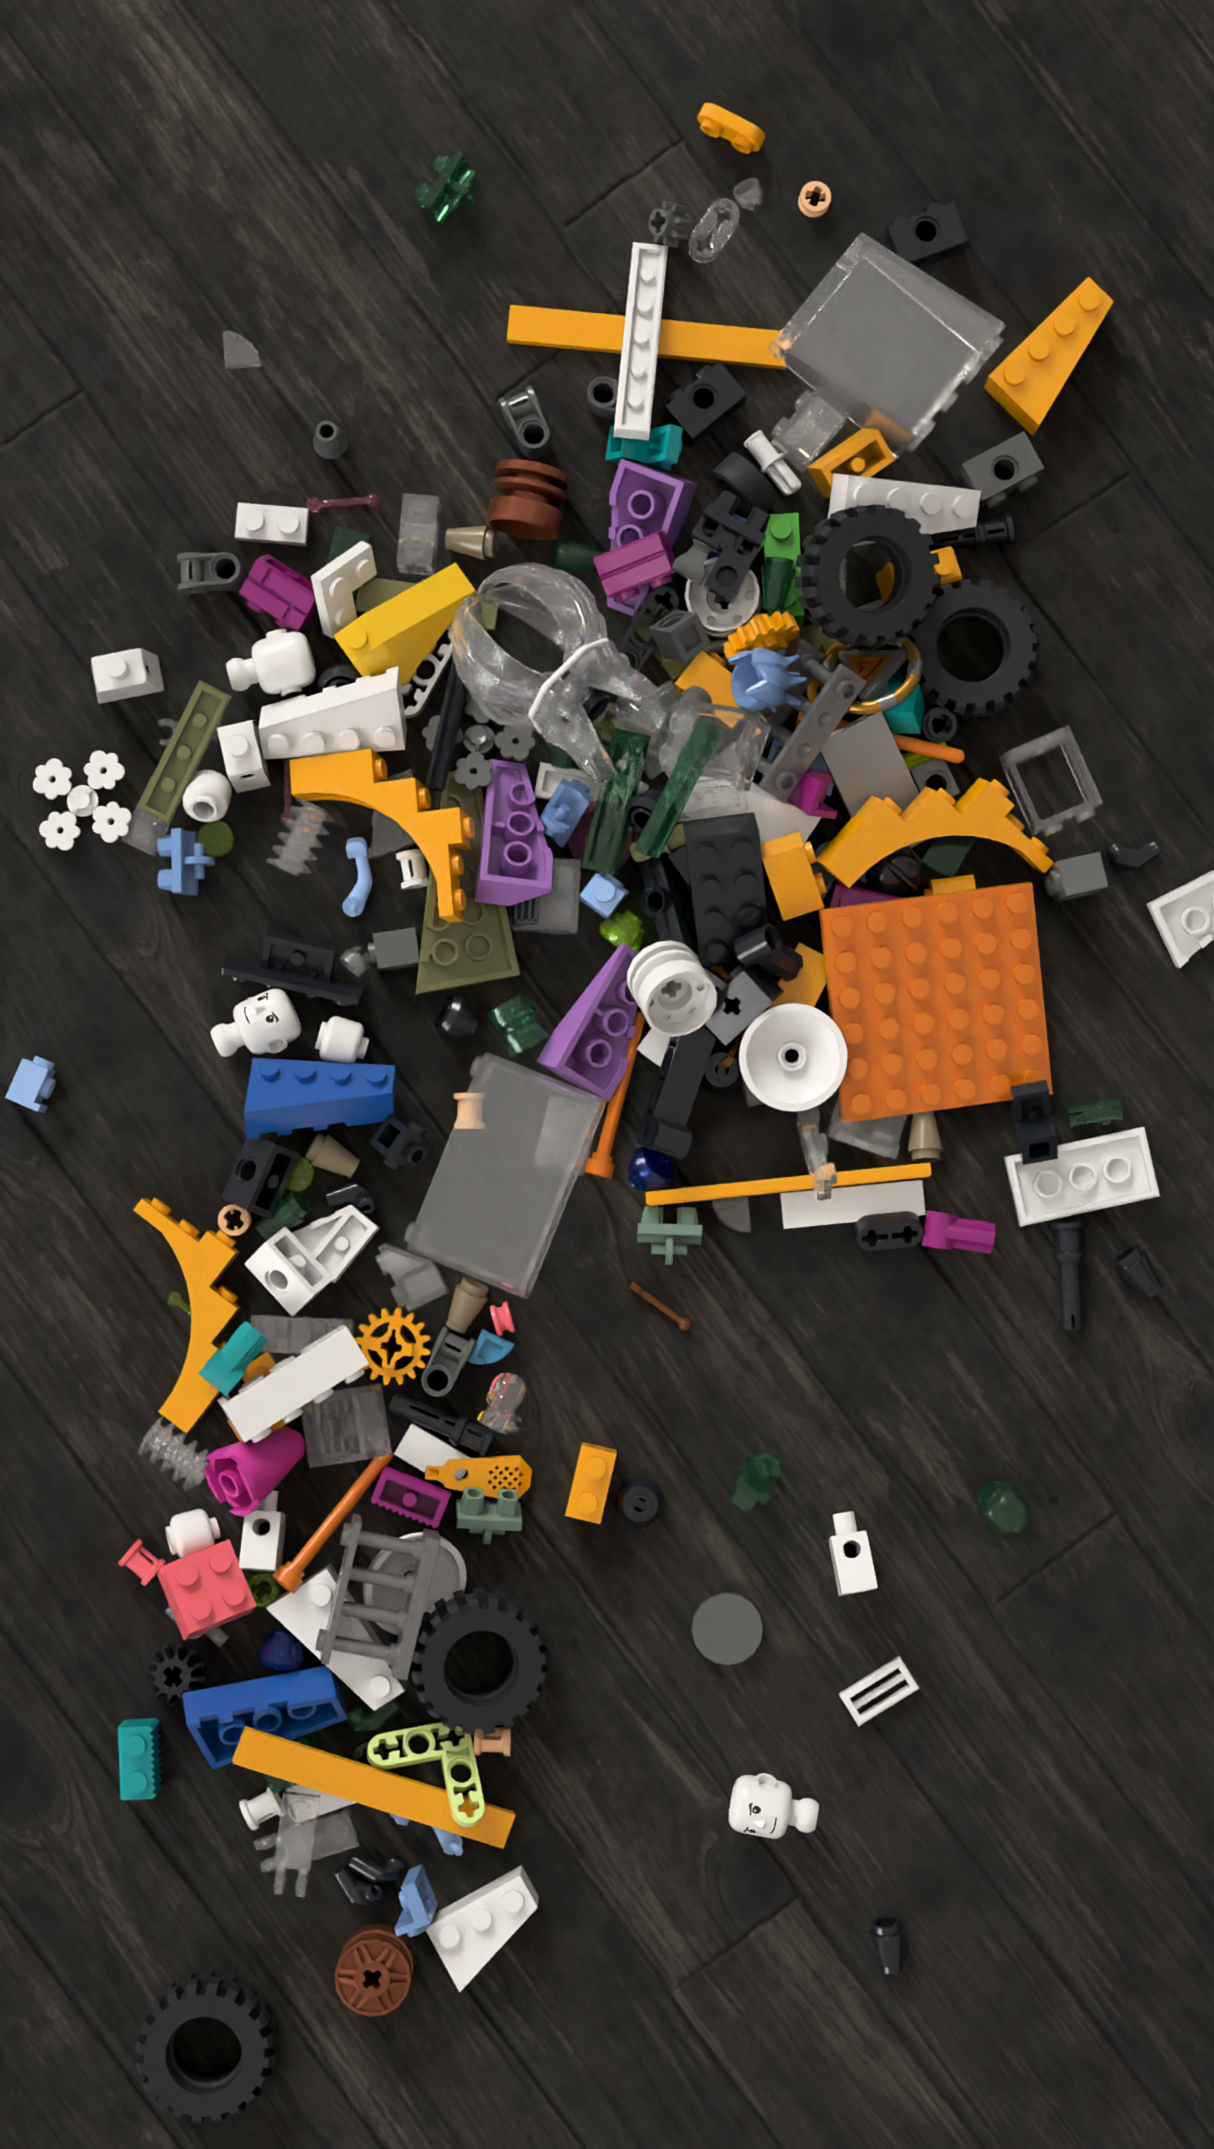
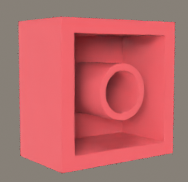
(206, 1589)

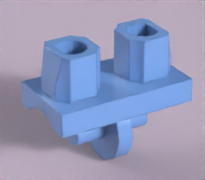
(565, 810)
(187, 862)

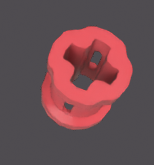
(141, 1562)

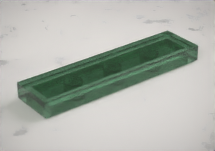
(678, 788)
(609, 821)

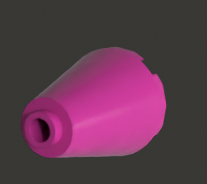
(251, 1471)

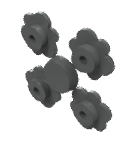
(479, 741)

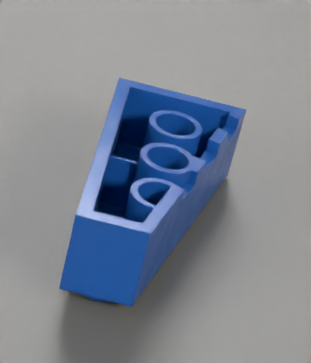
(316, 1095)
(278, 1704)

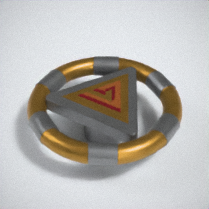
(877, 669)

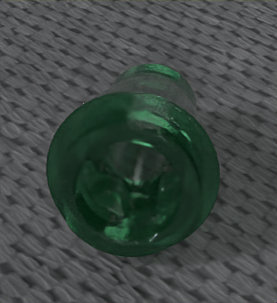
(575, 557)
(776, 582)
(288, 1213)

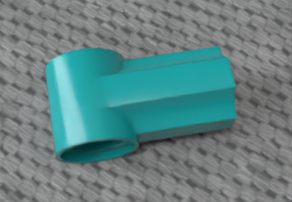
(229, 1363)

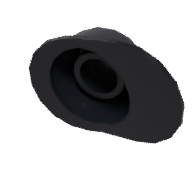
(895, 874)

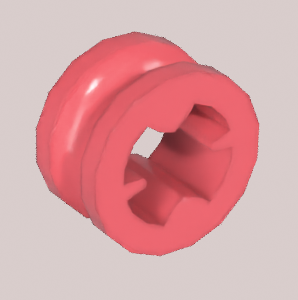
(502, 1318)

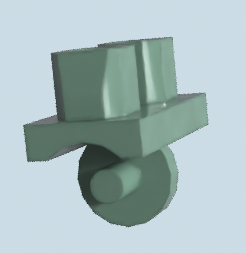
(673, 1235)
(488, 1516)

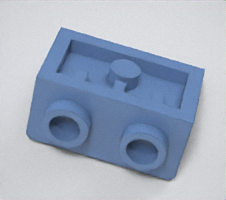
(417, 1903)

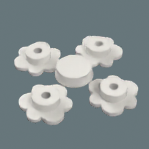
(82, 800)

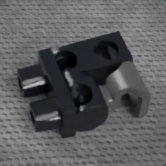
(730, 538)

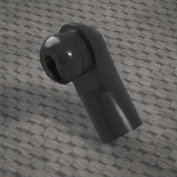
(355, 1194)

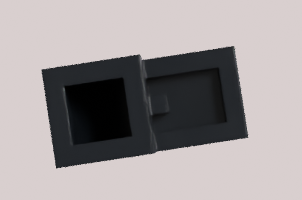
(1033, 1122)

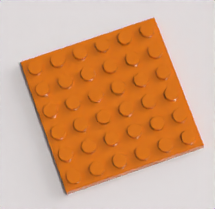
(936, 1000)

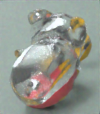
(503, 1399)

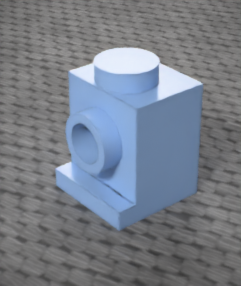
(603, 894)
(32, 1083)

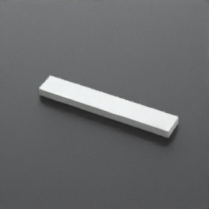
(640, 341)

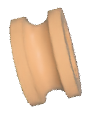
(807, 190)
(223, 1222)

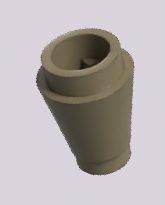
(473, 541)
(924, 1138)
(331, 1156)
(466, 1304)

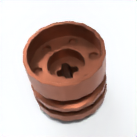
(529, 494)
(374, 1949)

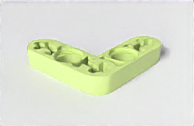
(449, 1756)

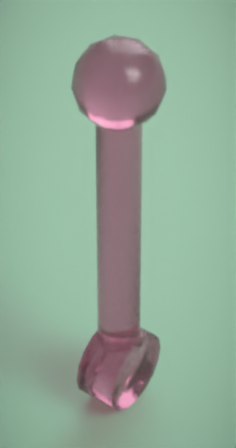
(314, 504)
(287, 791)

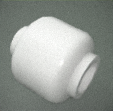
(207, 796)
(341, 1040)
(191, 1532)

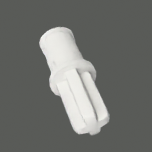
(772, 463)

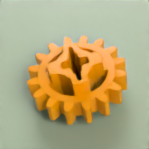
(762, 631)
(408, 1348)

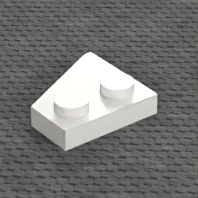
(337, 1239)

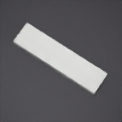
(851, 1203)

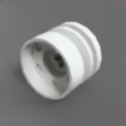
(715, 620)
(671, 988)

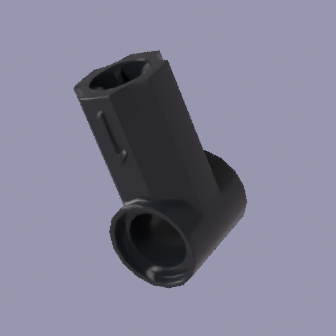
(767, 950)

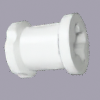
(413, 869)
(260, 1808)

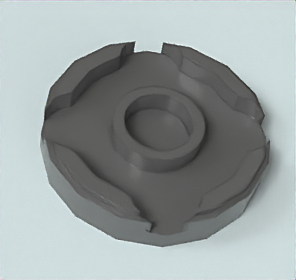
(727, 1628)

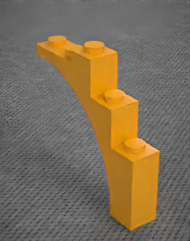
(359, 780)
(880, 830)
(211, 1308)

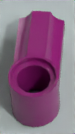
(951, 1232)

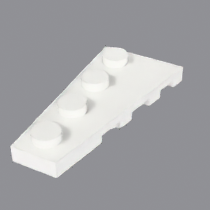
(1186, 917)

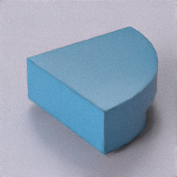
(489, 1348)

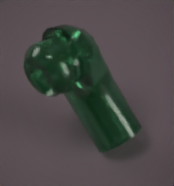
(371, 1721)

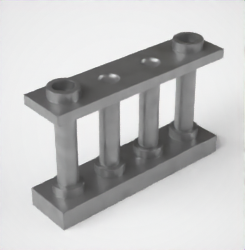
(817, 724)
(405, 1620)

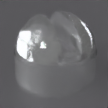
(748, 193)
(354, 962)

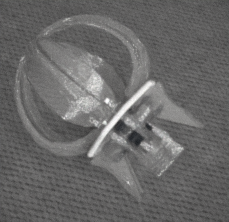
(544, 702)

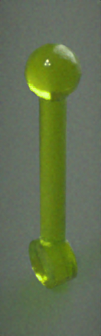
(175, 1299)

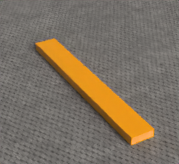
(676, 338)
(785, 1184)
(366, 1785)

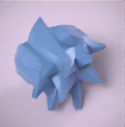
(763, 678)

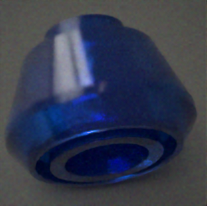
(650, 1170)
(281, 1651)

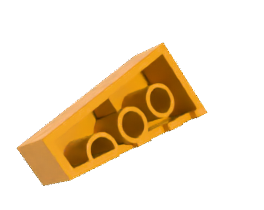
(1043, 362)

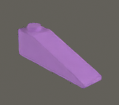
(642, 504)
(513, 847)
(596, 1032)

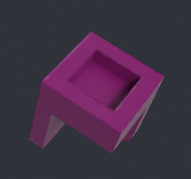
(811, 792)

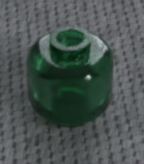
(1003, 1507)

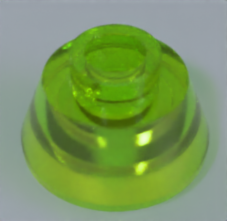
(623, 929)

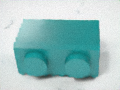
(139, 1759)

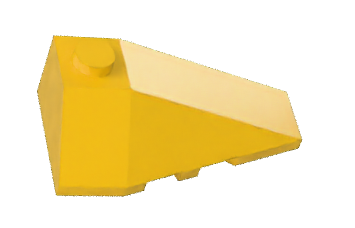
(405, 626)

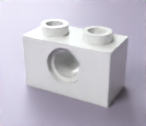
(288, 1271)

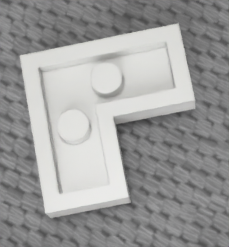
(335, 585)

